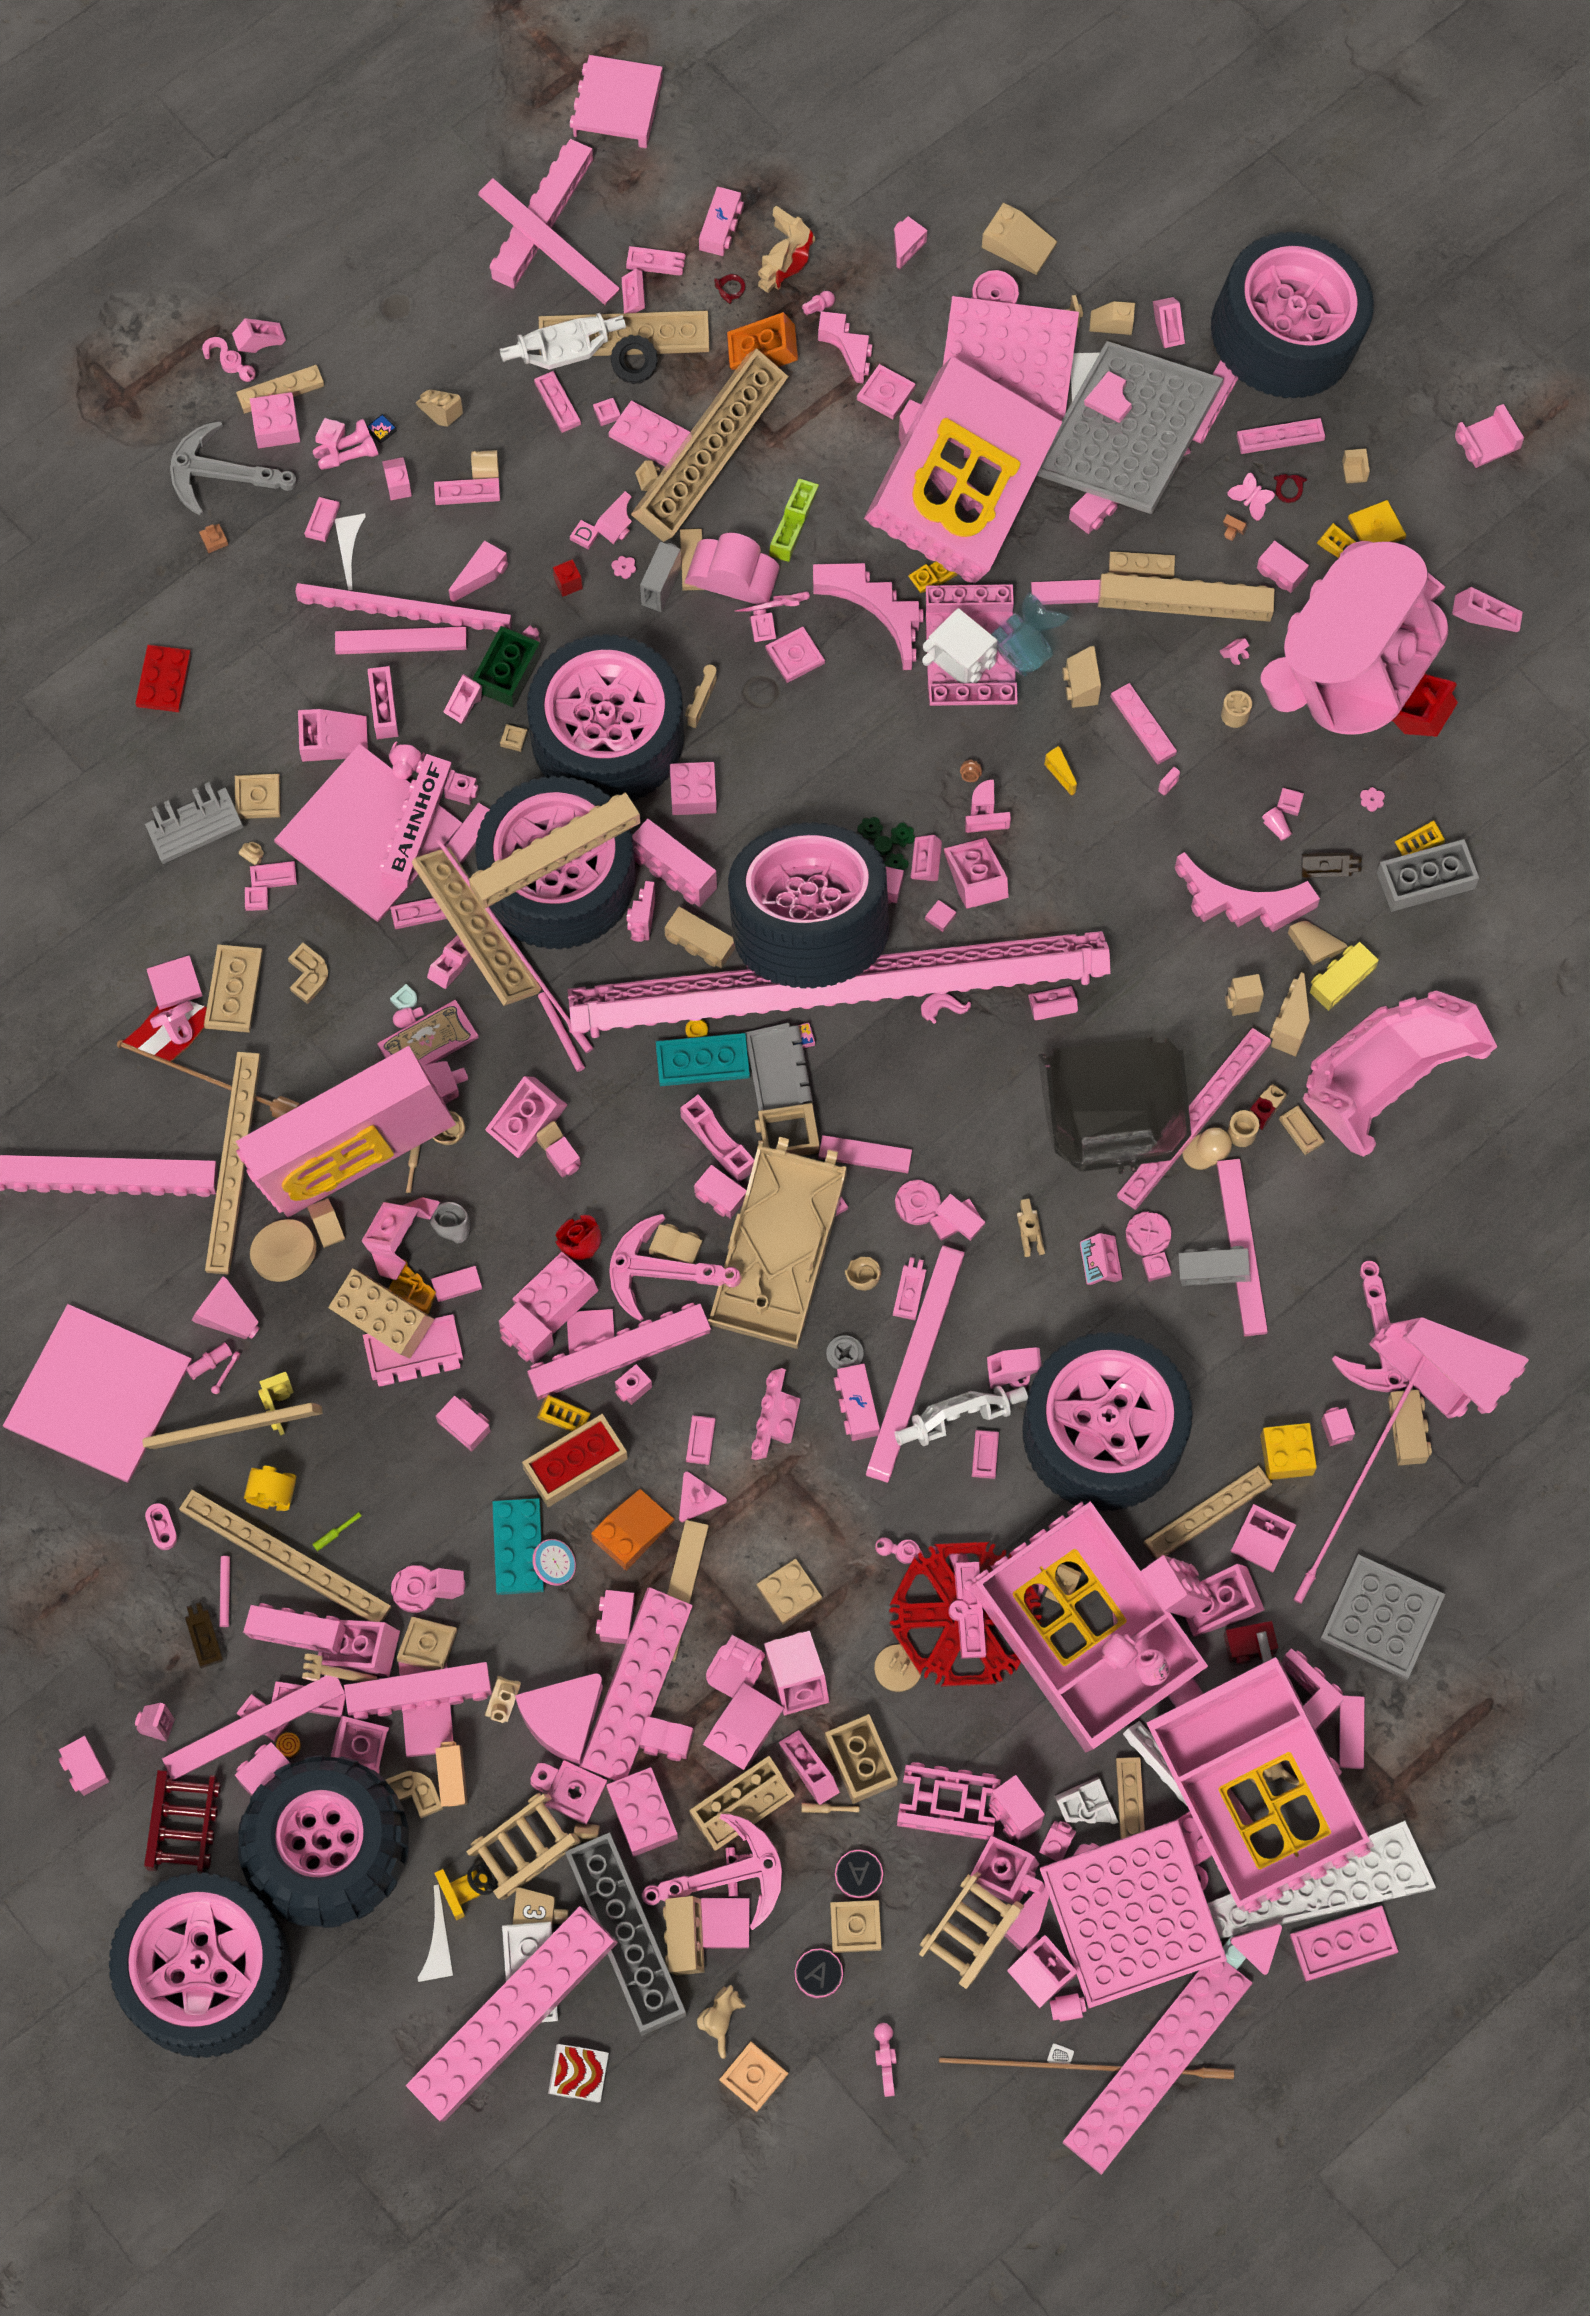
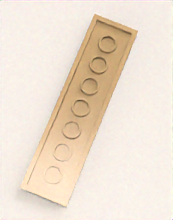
(665, 330)
(476, 928)

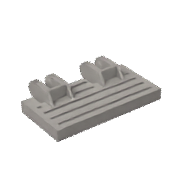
(194, 826)

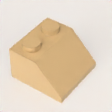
(1082, 678)

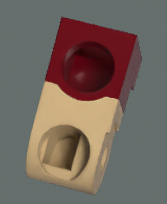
(1268, 1104)

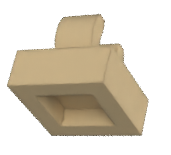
(647, 475)

